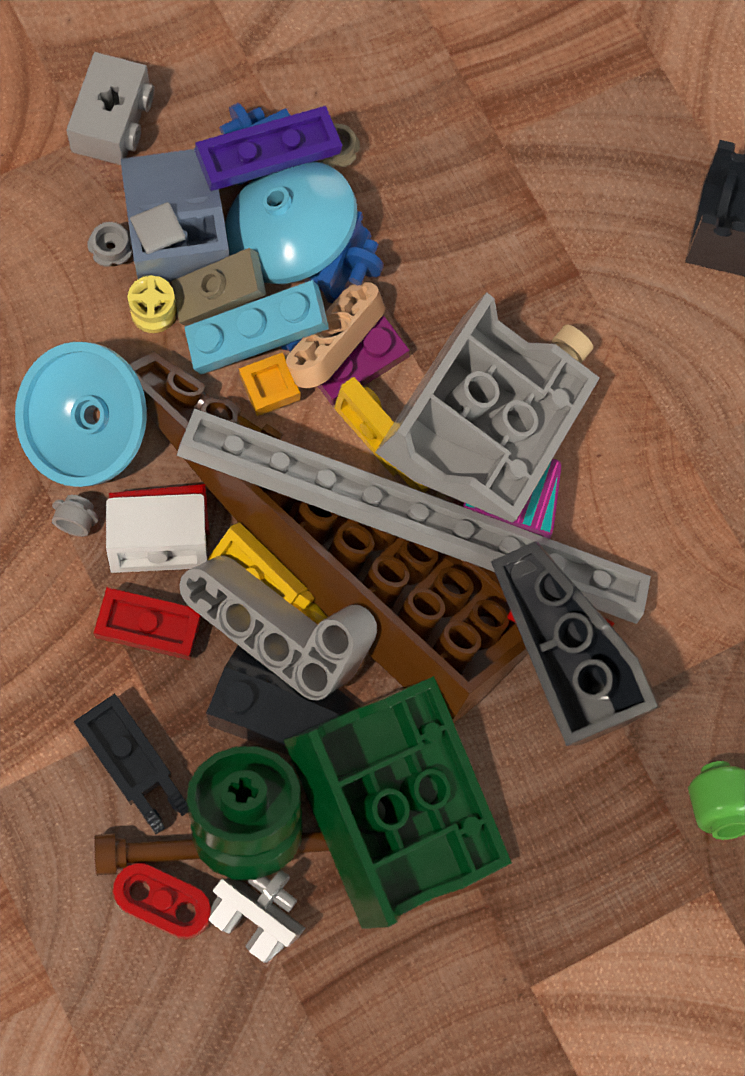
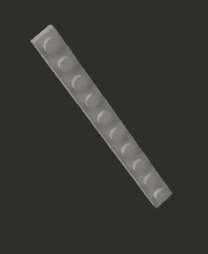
(399, 509)

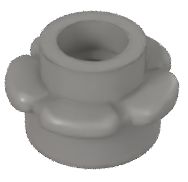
(110, 233)
(74, 515)

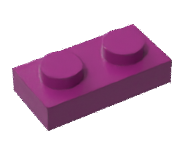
(370, 359)

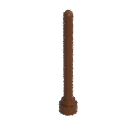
(116, 853)

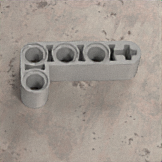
(264, 622)

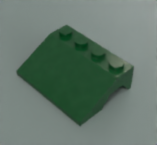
(397, 803)

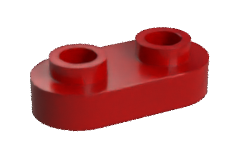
(163, 900)

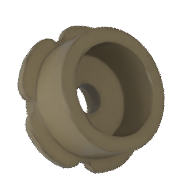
(350, 146)

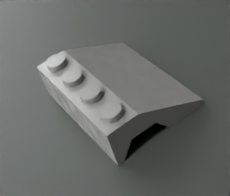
(488, 414)

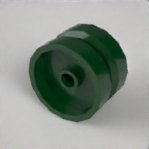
(245, 812)

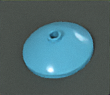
(293, 221)
(58, 408)

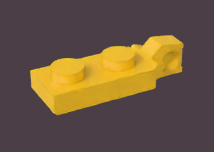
(365, 416)
(259, 561)

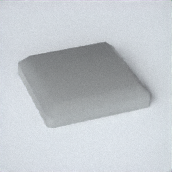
(157, 228)

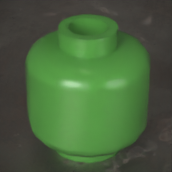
(719, 800)

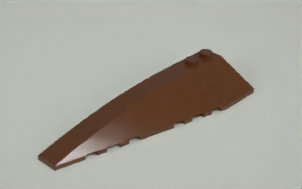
(428, 606)

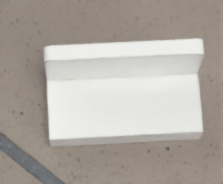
(155, 533)

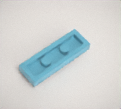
(256, 327)

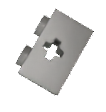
(109, 109)

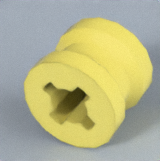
(150, 293)

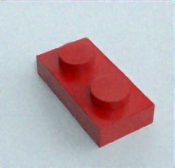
(147, 623)

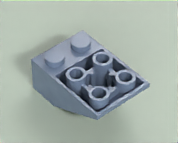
(181, 182)

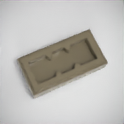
(219, 287)

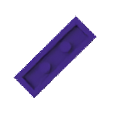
(268, 148)

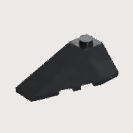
(579, 658)
(264, 707)

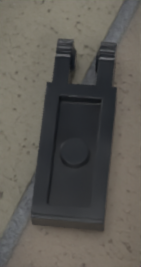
(129, 758)

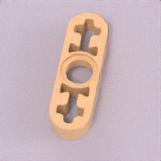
(319, 354)

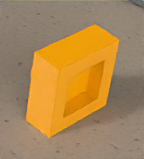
(269, 384)

